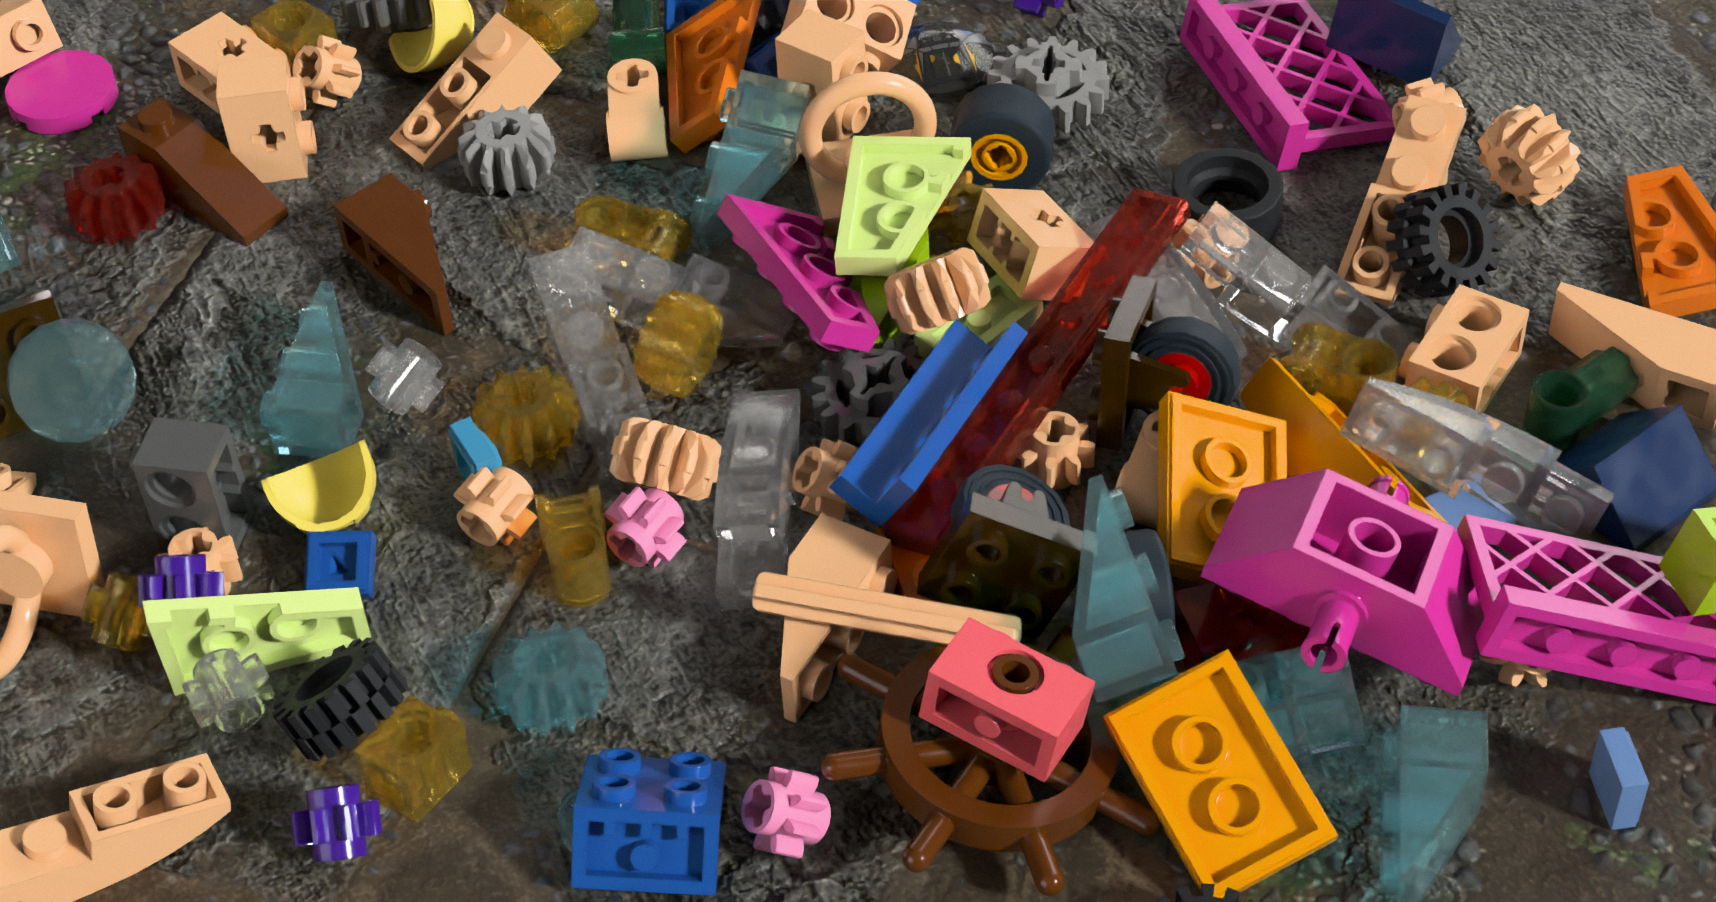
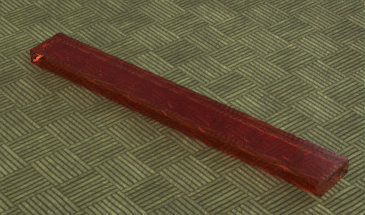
(1042, 363)

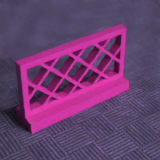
(1256, 86)
(1586, 631)

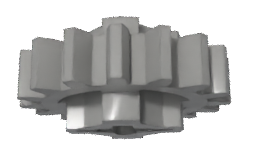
(1061, 75)

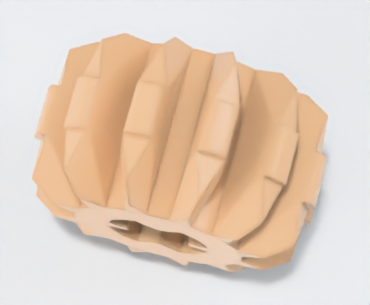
(1528, 155)
(937, 291)
(665, 458)

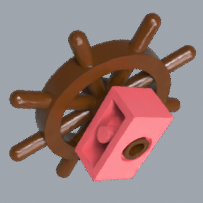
(1008, 717)

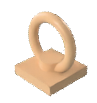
(829, 160)
(44, 565)

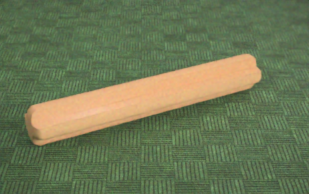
(871, 609)

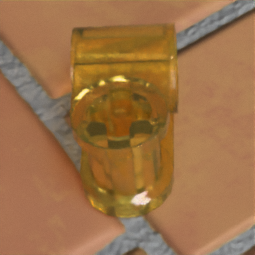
(553, 22)
(635, 225)
(1338, 362)
(575, 546)

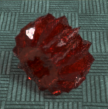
(114, 198)

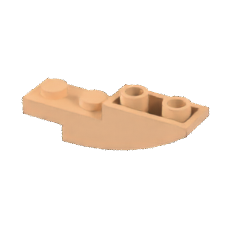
(1414, 162)
(110, 832)

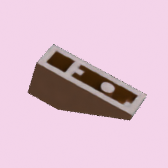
(201, 172)
(392, 237)

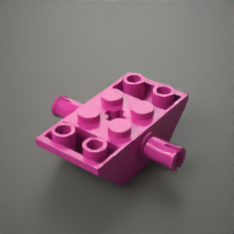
(1355, 573)

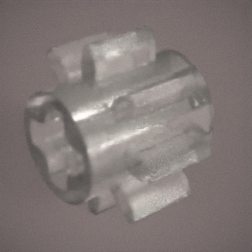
(405, 376)
(228, 690)

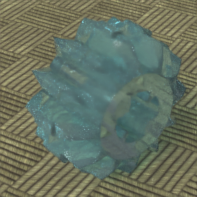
(550, 678)

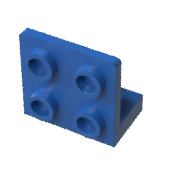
(648, 823)

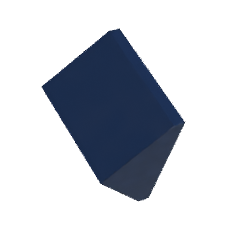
(1395, 36)
(1652, 468)

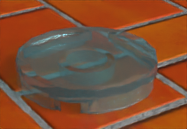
(71, 380)

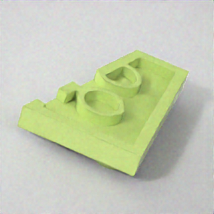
(892, 197)
(275, 625)

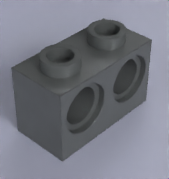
(191, 480)

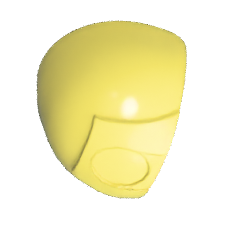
(438, 45)
(326, 491)

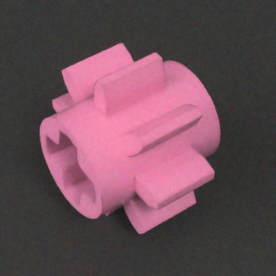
(645, 527)
(786, 812)

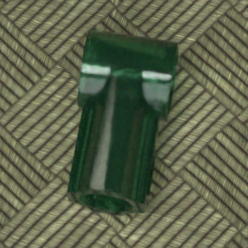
(638, 33)
(1572, 399)

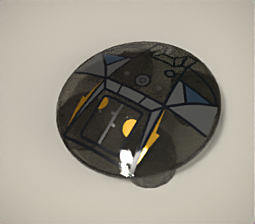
(946, 58)

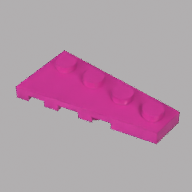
(802, 268)

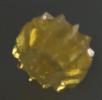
(678, 343)
(527, 414)

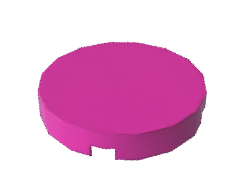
(61, 91)

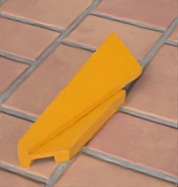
(1314, 431)

